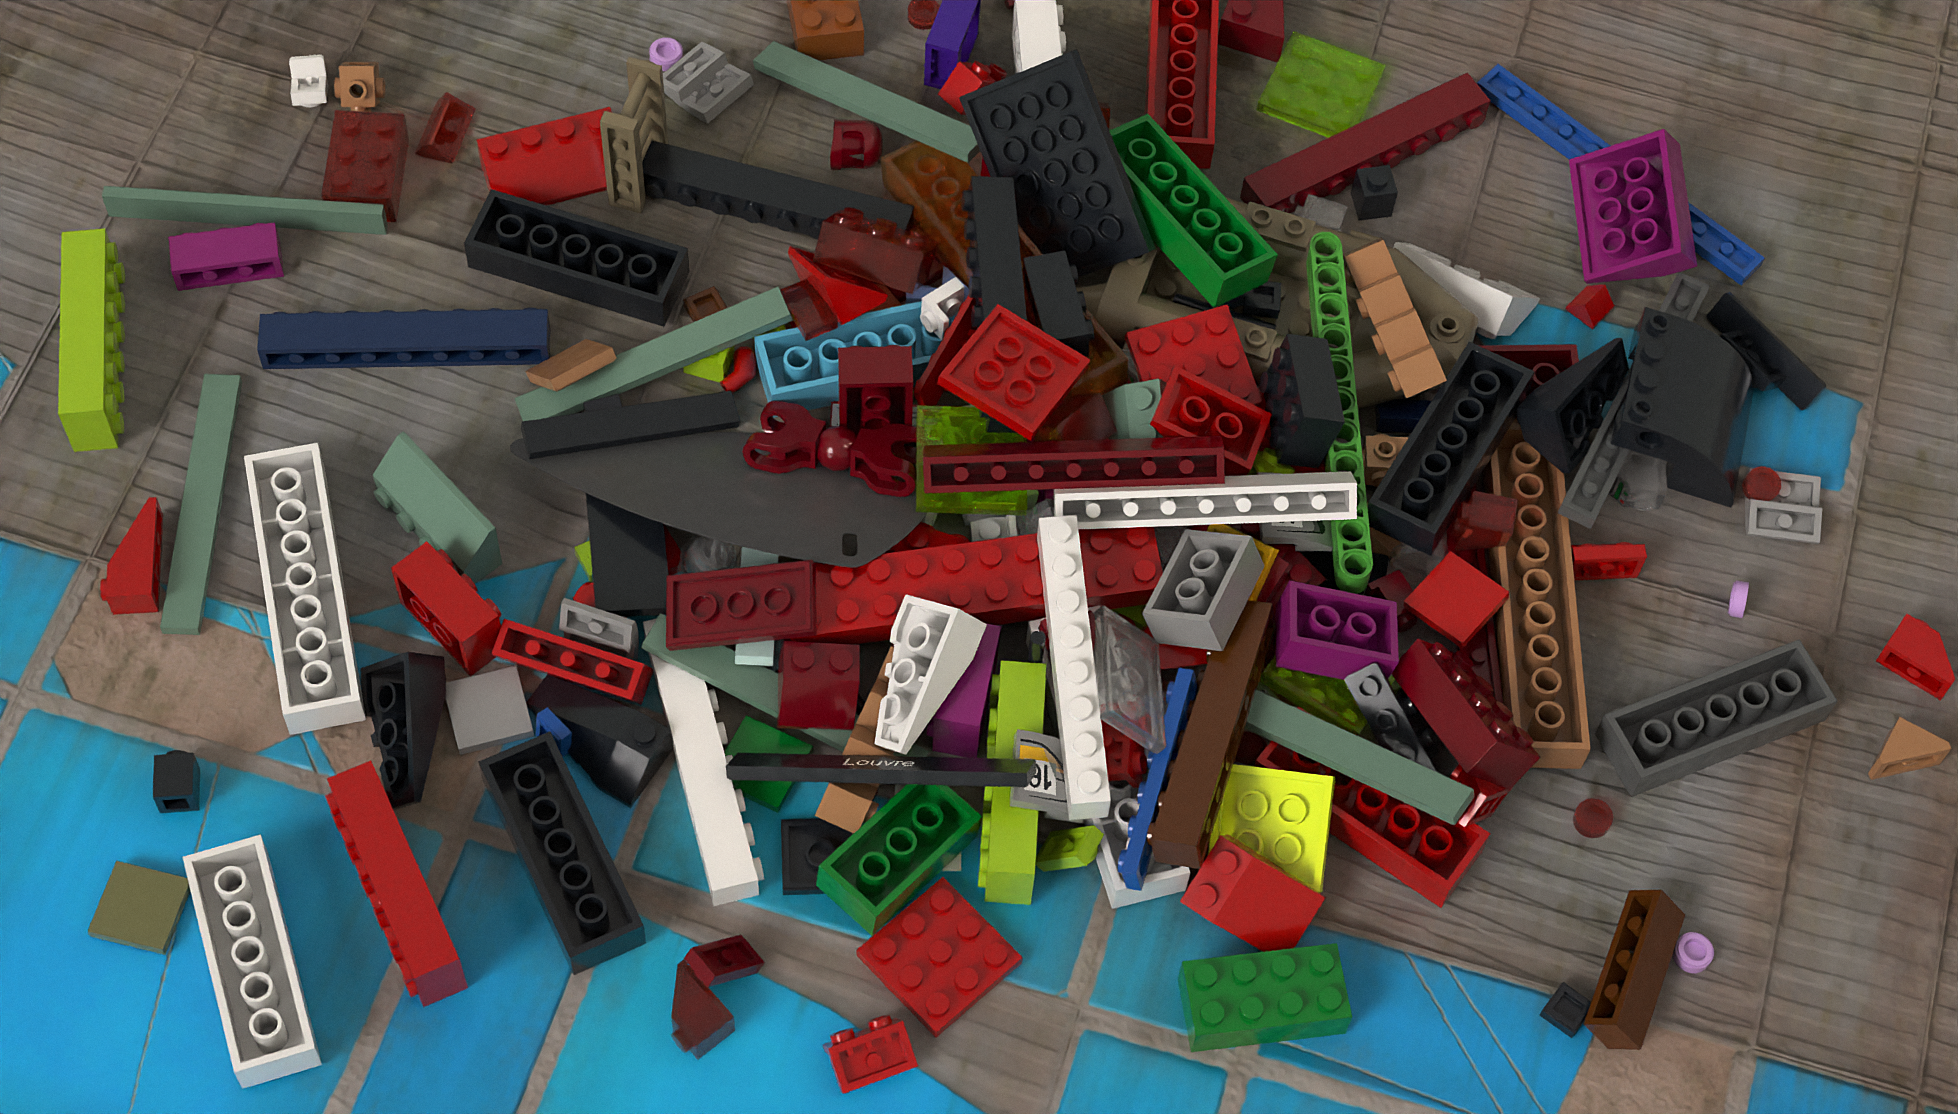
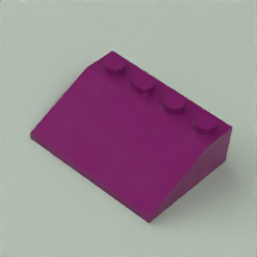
(1633, 210)

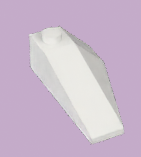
(1496, 304)
(928, 659)

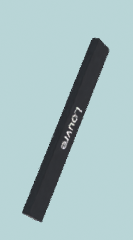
(882, 769)

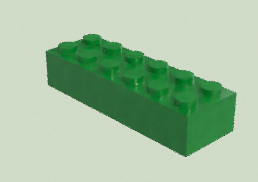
(1191, 216)

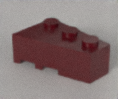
(1254, 27)

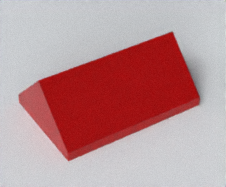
(843, 292)

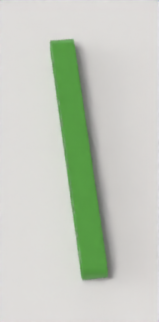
(1341, 455)

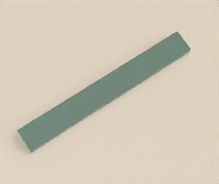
(868, 100)
(245, 210)
(662, 356)
(201, 505)
(747, 682)
(1358, 758)

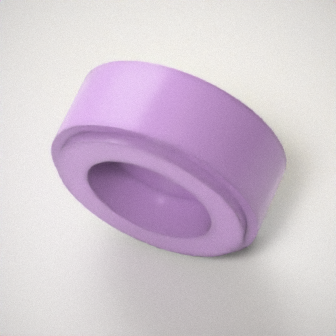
(665, 52)
(1738, 599)
(1693, 952)

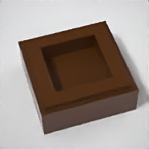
(704, 304)

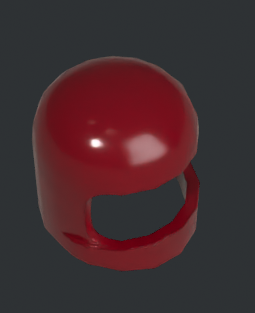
(855, 138)

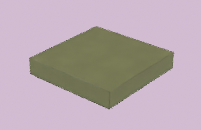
(140, 907)

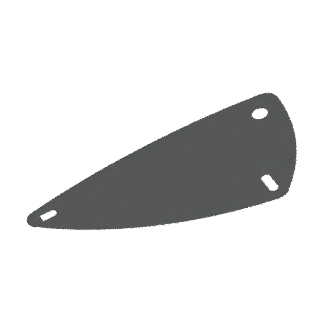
(712, 491)

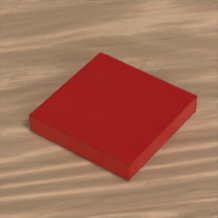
(1456, 599)

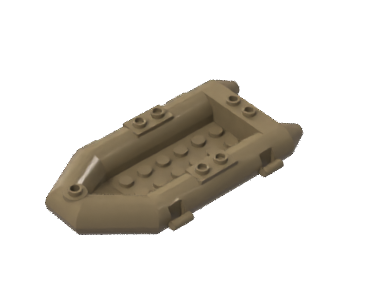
(1144, 290)

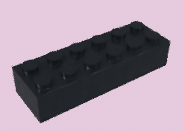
(577, 257)
(1449, 448)
(562, 853)

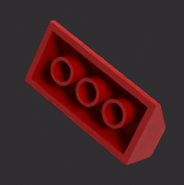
(547, 159)

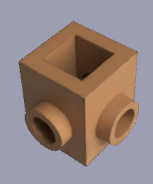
(367, 76)

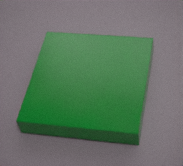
(761, 738)

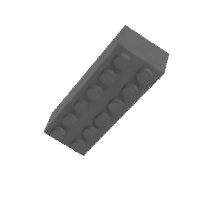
(1715, 717)

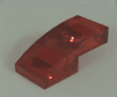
(809, 309)

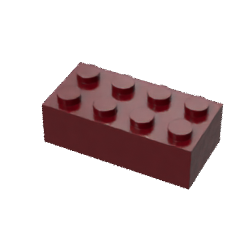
(1465, 713)

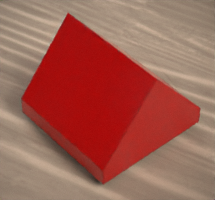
(1591, 305)

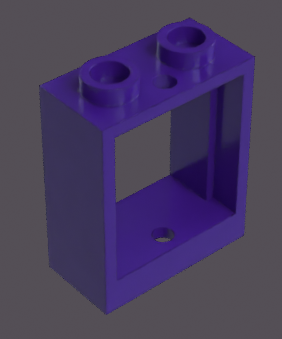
(950, 39)

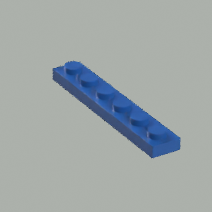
(1135, 860)

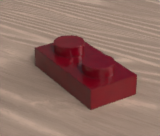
(724, 960)

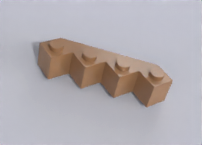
(1394, 319)
(851, 803)

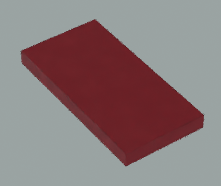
(741, 605)

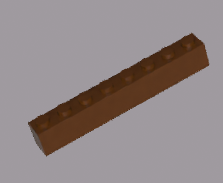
(1211, 741)

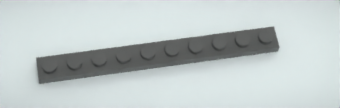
(1604, 459)

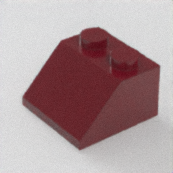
(818, 685)

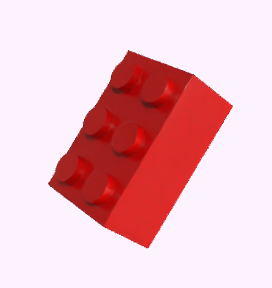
(448, 606)

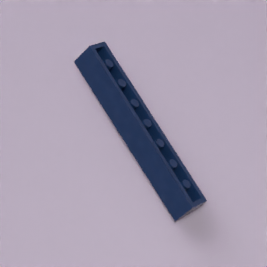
(403, 338)

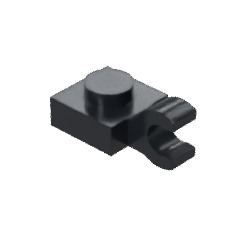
(1260, 301)

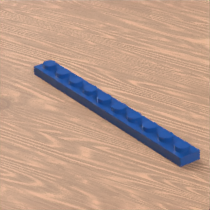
(1574, 139)

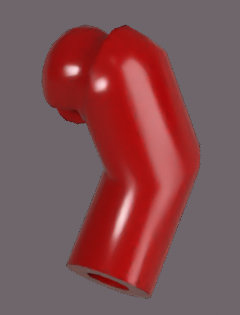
(743, 371)

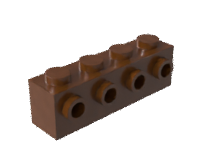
(1634, 969)

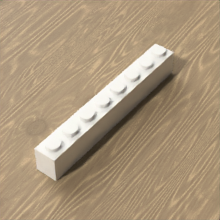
(1237, 501)
(1073, 668)
(708, 792)

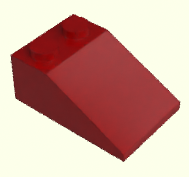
(1202, 409)
(1252, 897)

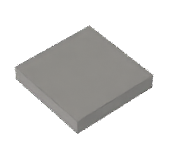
(488, 710)

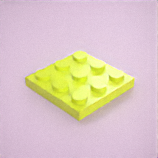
(1280, 818)

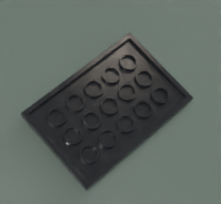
(1063, 163)

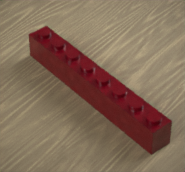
(1375, 142)
(1073, 464)

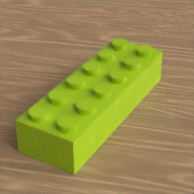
(90, 340)
(1008, 831)

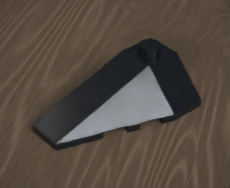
(1567, 407)
(405, 705)
(608, 740)

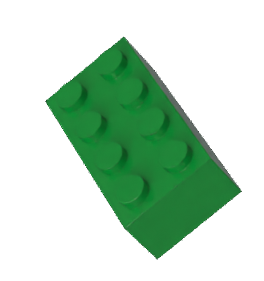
(897, 853)
(1264, 997)

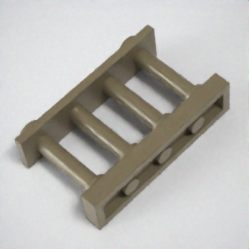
(630, 133)

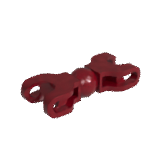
(805, 442)

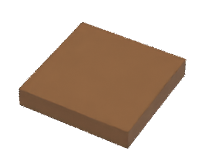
(571, 365)

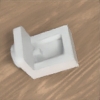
(309, 80)

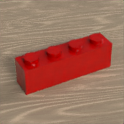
(572, 661)

